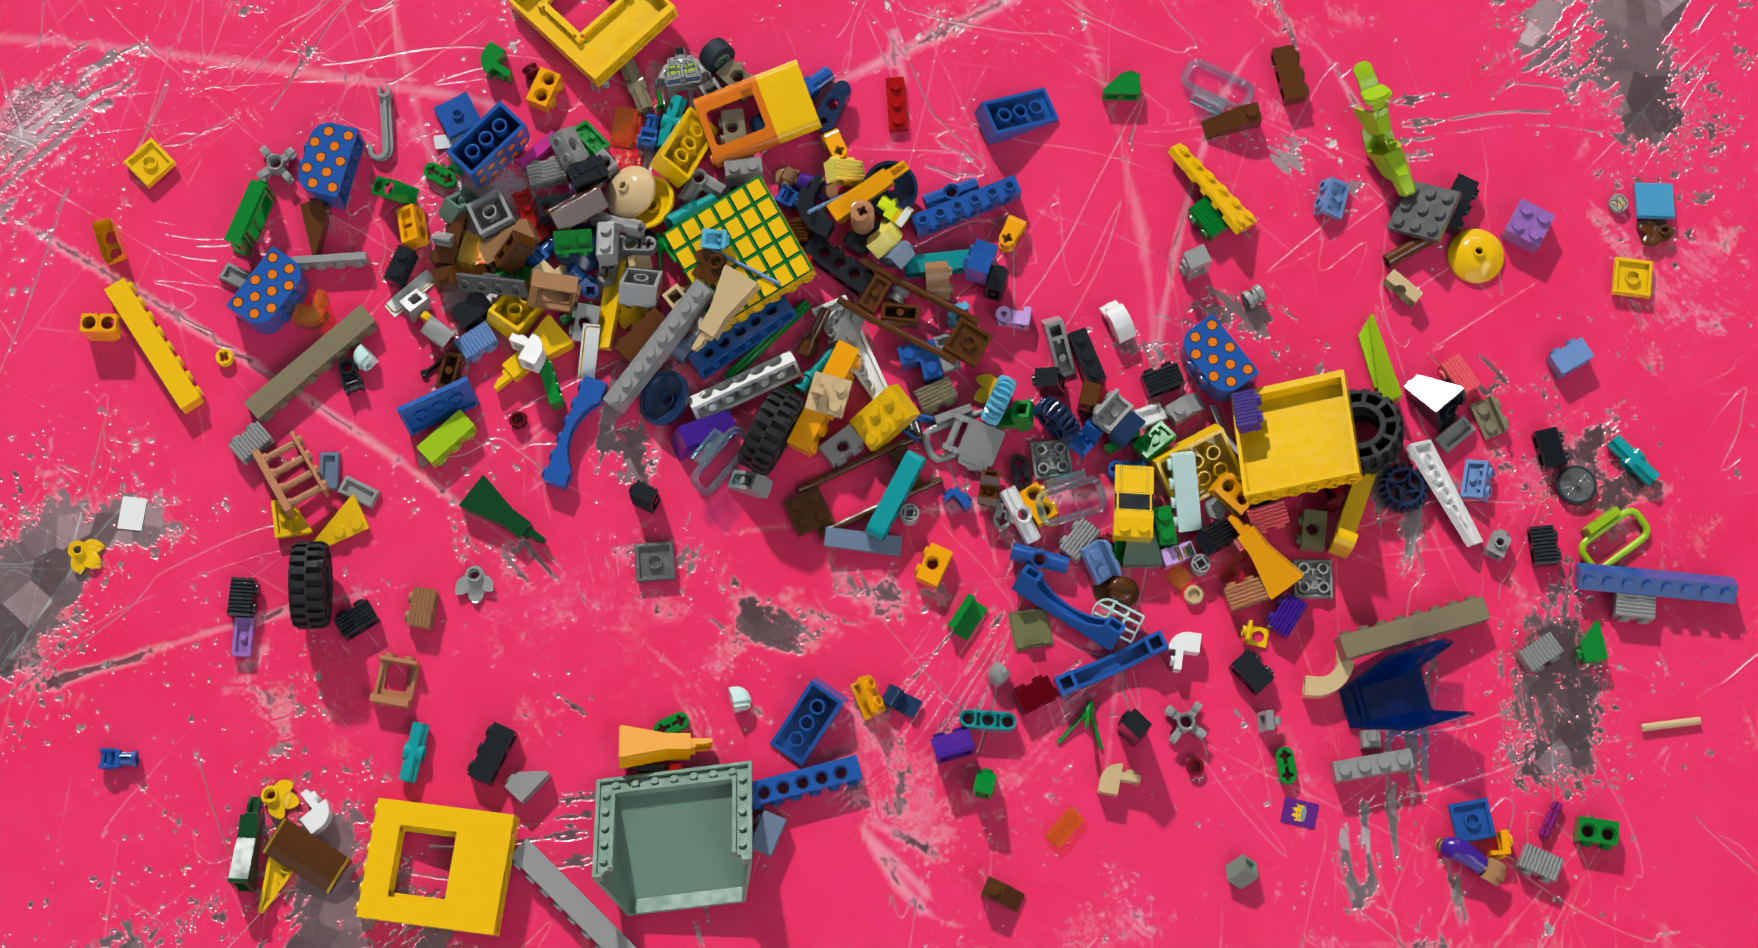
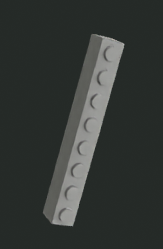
(659, 346)
(568, 897)

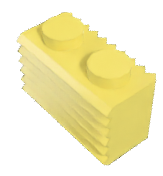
(844, 172)

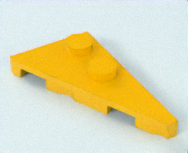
(346, 523)
(274, 880)

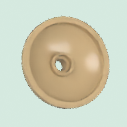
(630, 192)

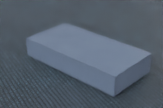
(330, 469)

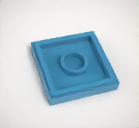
(1654, 201)

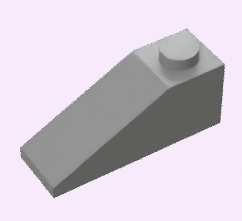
(1058, 344)

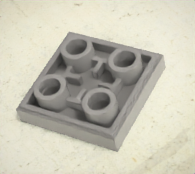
(1050, 459)
(1317, 579)

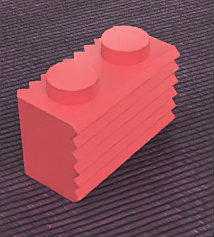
(1458, 372)
(1267, 516)

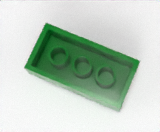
(551, 385)

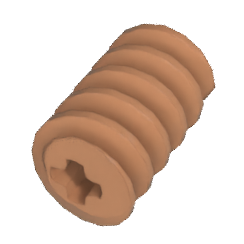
(862, 217)

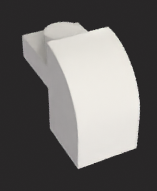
(1119, 321)
(532, 351)
(1183, 643)
(319, 816)

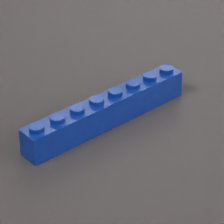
(1655, 583)

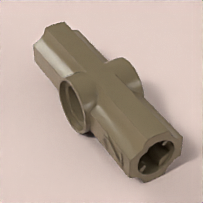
(637, 87)

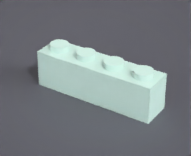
(1185, 491)

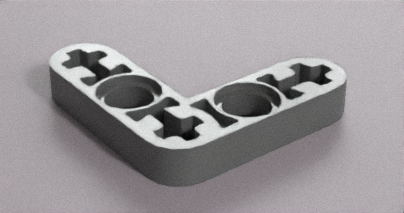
(623, 241)

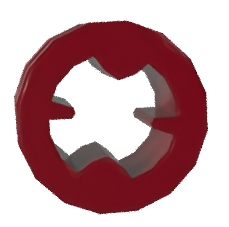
(530, 71)
(1201, 766)

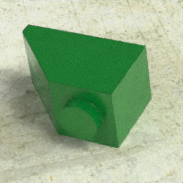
(1123, 88)
(1591, 647)
(984, 784)

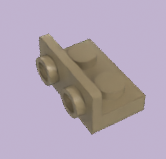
(1489, 417)

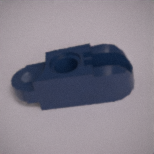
(840, 93)

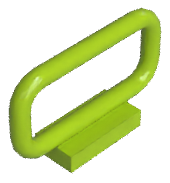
(1604, 523)

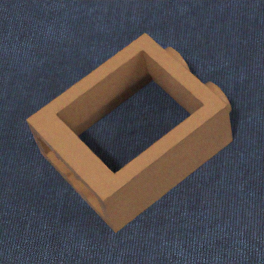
(549, 299)

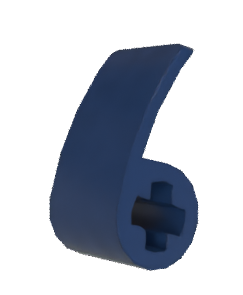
(1126, 429)
(900, 701)

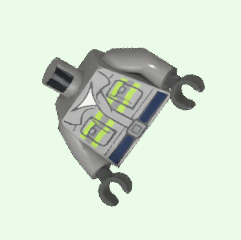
(682, 73)

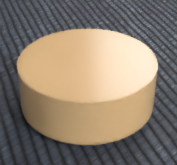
(1193, 595)

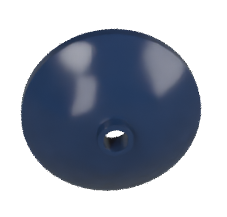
(904, 189)
(584, 263)
(664, 398)

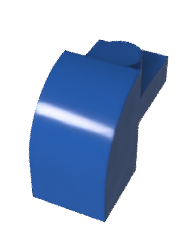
(1086, 438)

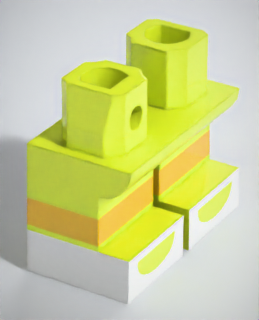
(894, 212)

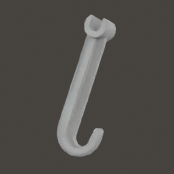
(386, 126)

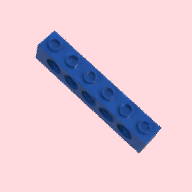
(965, 207)
(740, 344)
(849, 764)

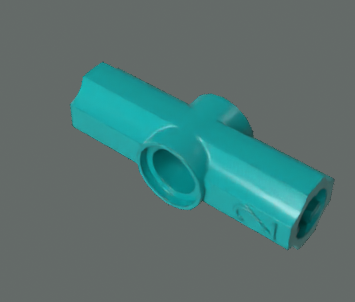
(671, 118)
(688, 210)
(1633, 460)
(414, 752)

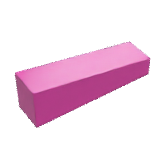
(537, 152)

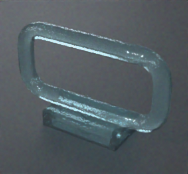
(1208, 99)
(707, 451)
(1066, 483)

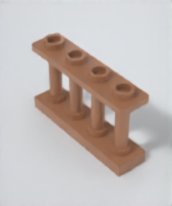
(280, 489)

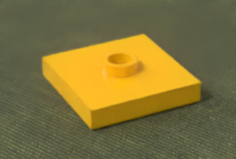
(150, 163)
(1632, 277)

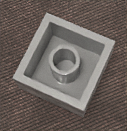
(491, 213)
(640, 287)

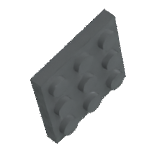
(1425, 212)

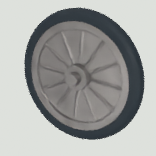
(1576, 485)

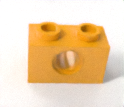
(933, 577)

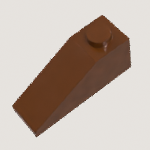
(1233, 121)
(316, 223)
(445, 256)
(445, 277)

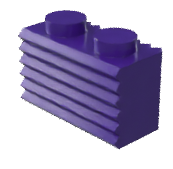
(1247, 411)
(1286, 616)

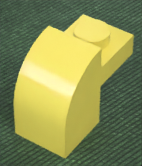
(884, 238)

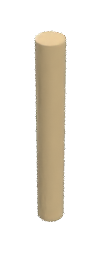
(1670, 724)

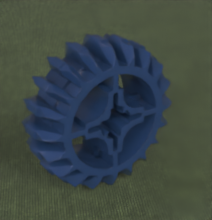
(1057, 419)
(1396, 485)

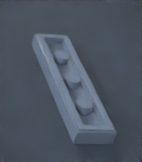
(861, 542)

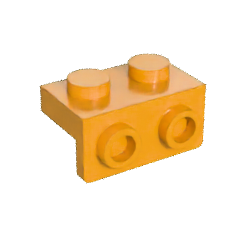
(867, 697)

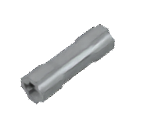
(629, 226)

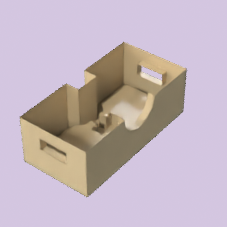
(1402, 287)

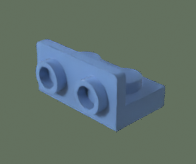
(1331, 198)
(1477, 480)
(1100, 561)

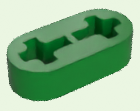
(442, 172)
(670, 720)
(1280, 766)

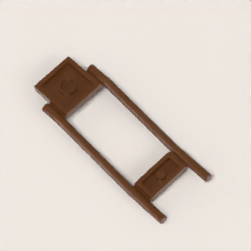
(964, 343)
(809, 509)

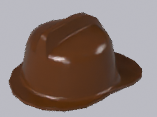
(1117, 588)

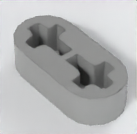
(997, 516)

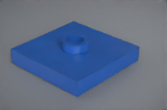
(457, 115)
(1471, 820)

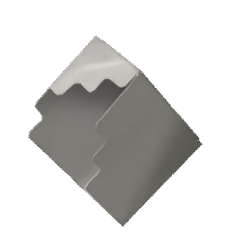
(437, 332)

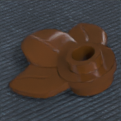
(1653, 231)
(706, 267)

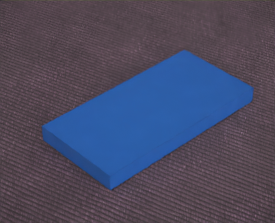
(438, 405)

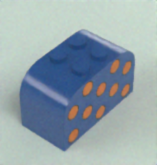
(489, 145)
(331, 163)
(270, 293)
(1216, 360)

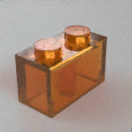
(625, 128)

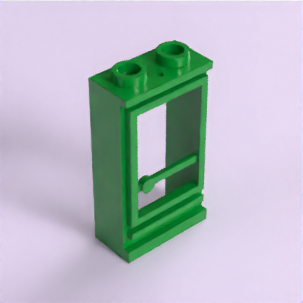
(250, 217)

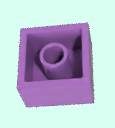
(1527, 226)

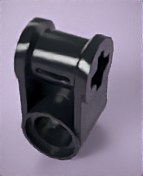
(352, 379)

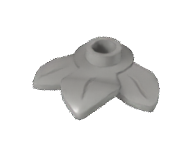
(474, 587)

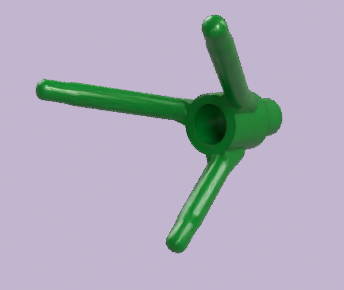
(663, 247)
(1087, 716)

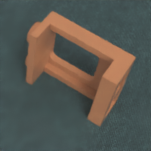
(394, 698)

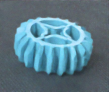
(998, 400)

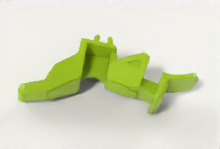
(1377, 130)

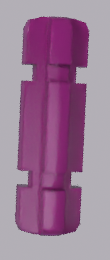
(1550, 820)

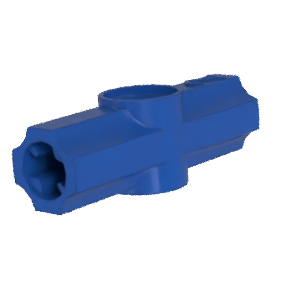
(818, 81)
(940, 196)
(1052, 560)

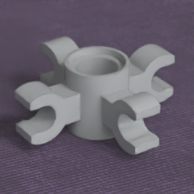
(288, 155)
(1193, 728)

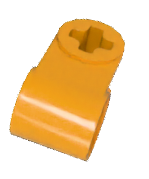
(834, 143)
(1012, 231)

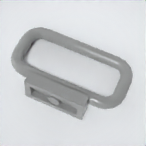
(944, 421)

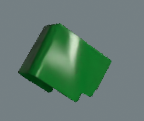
(400, 193)

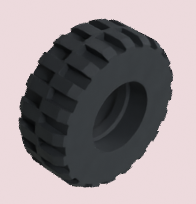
(1386, 417)
(770, 431)
(310, 585)

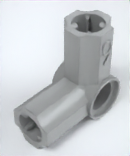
(693, 189)

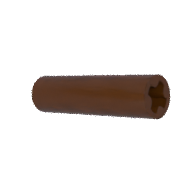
(1405, 251)

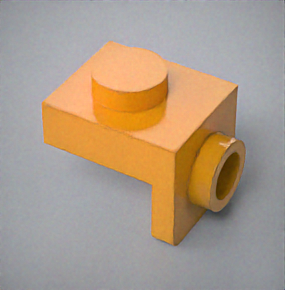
(1504, 843)

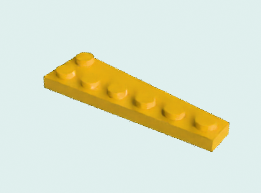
(1234, 213)

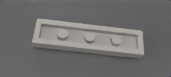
(338, 261)

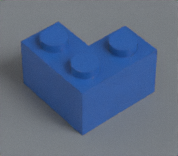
(980, 261)
(915, 357)

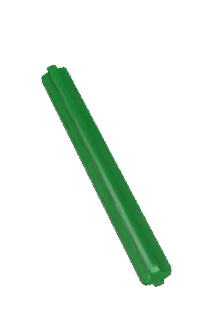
(759, 348)

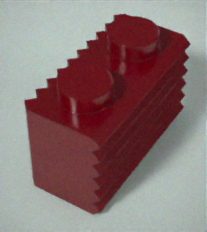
(1035, 694)

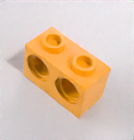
(540, 89)
(412, 226)
(1229, 498)
(1049, 505)

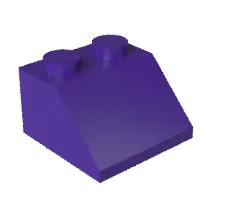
(952, 745)

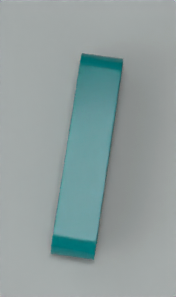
(955, 259)
(895, 495)

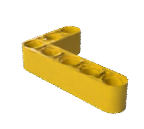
(1345, 531)

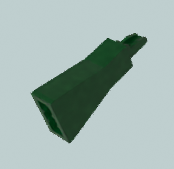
(489, 505)
(245, 860)

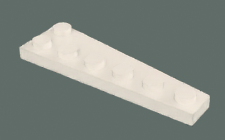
(869, 373)
(1438, 479)

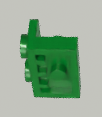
(591, 138)
(573, 242)
(1154, 441)

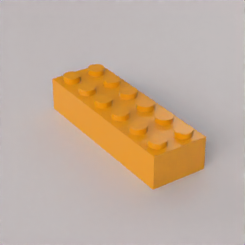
(811, 424)

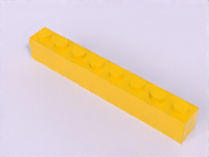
(154, 345)

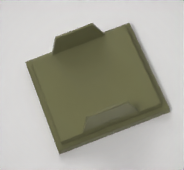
(1030, 629)

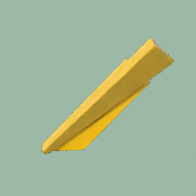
(610, 312)

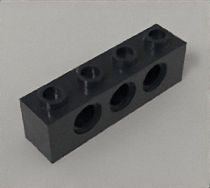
(841, 275)

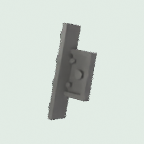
(492, 284)

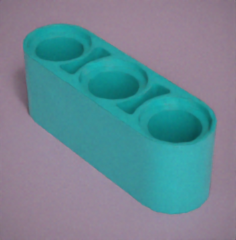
(997, 717)

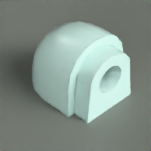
(364, 358)
(739, 698)

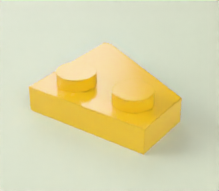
(288, 527)

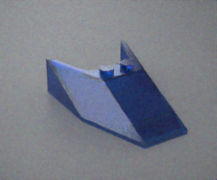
(1395, 693)

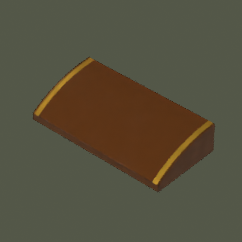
(306, 855)

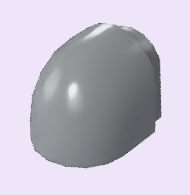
(998, 674)

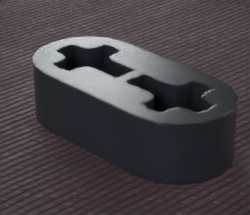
(1016, 473)

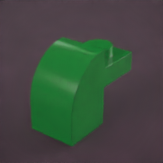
(492, 61)
(1019, 416)

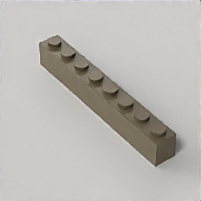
(311, 364)
(1412, 628)

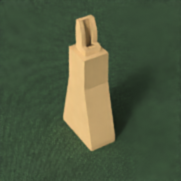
(729, 298)

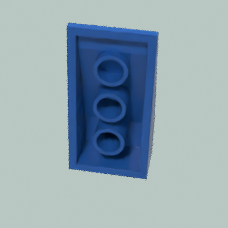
(1015, 115)
(809, 720)

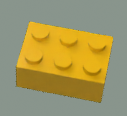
(884, 417)

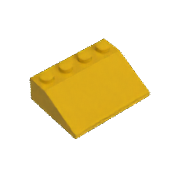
(1212, 459)

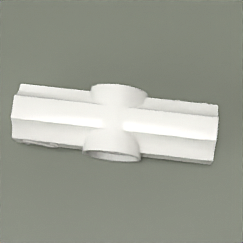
(1025, 525)

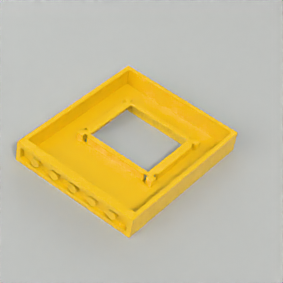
(605, 42)
(476, 874)

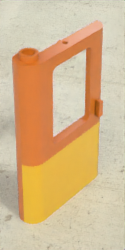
(783, 106)

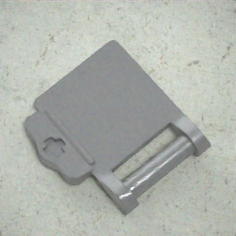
(978, 444)

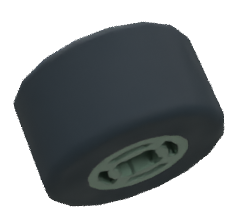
(716, 54)

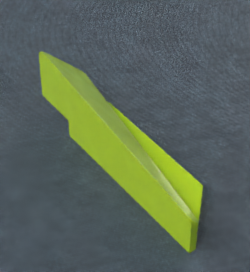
(1378, 361)

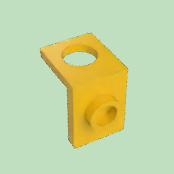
(1247, 632)

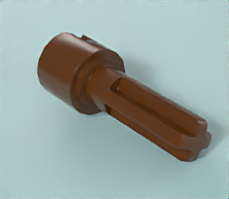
(809, 345)

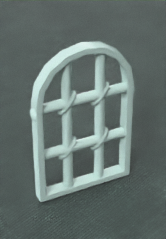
(1125, 616)

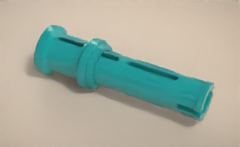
(804, 384)

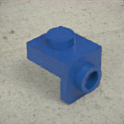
(962, 499)

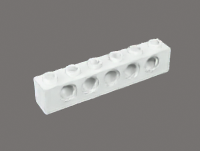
(744, 386)

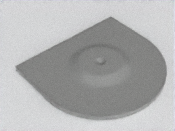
(1214, 508)

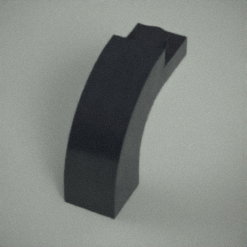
(815, 223)

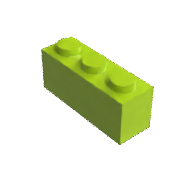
(447, 438)

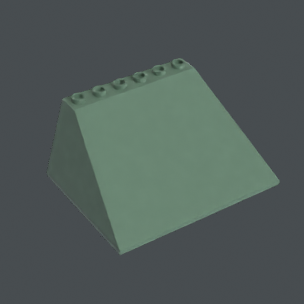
(675, 838)

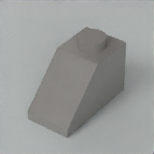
(1184, 409)
(750, 483)
(526, 784)

